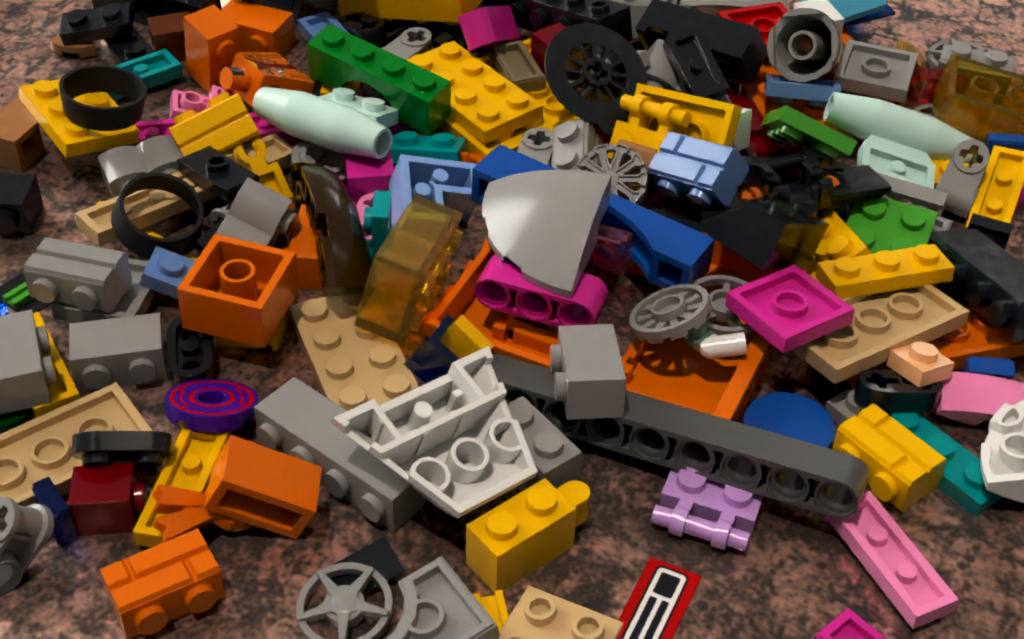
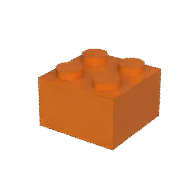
(238, 290)

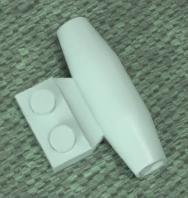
(332, 121)
(894, 137)

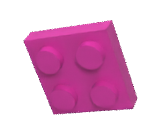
(789, 308)

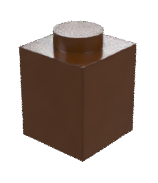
(168, 33)

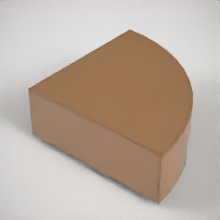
(84, 49)

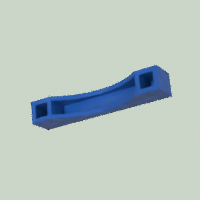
(660, 246)

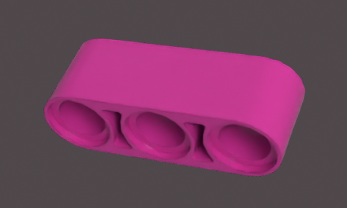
(488, 27)
(506, 291)

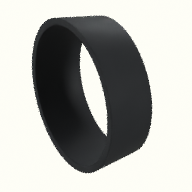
(102, 79)
(142, 243)

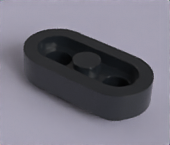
(189, 354)
(104, 447)

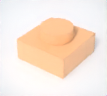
(920, 363)

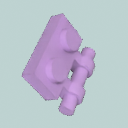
(695, 495)

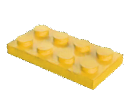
(480, 96)

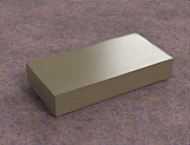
(517, 65)

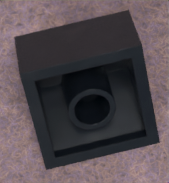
(769, 233)

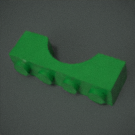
(419, 94)

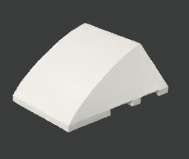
(448, 437)

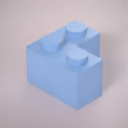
(434, 179)

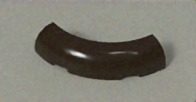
(333, 212)

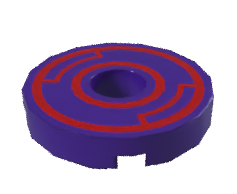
(211, 405)

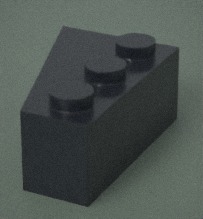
(734, 45)

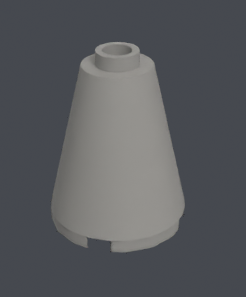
(804, 45)

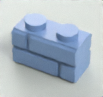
(698, 170)

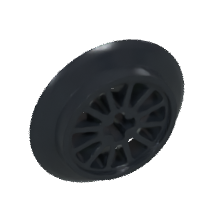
(593, 40)

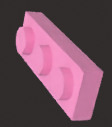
(895, 563)

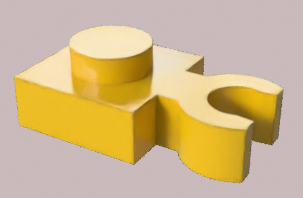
(269, 175)

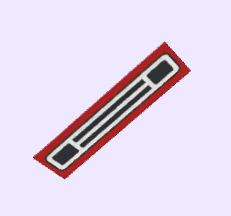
(658, 601)

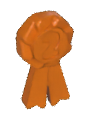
(187, 513)

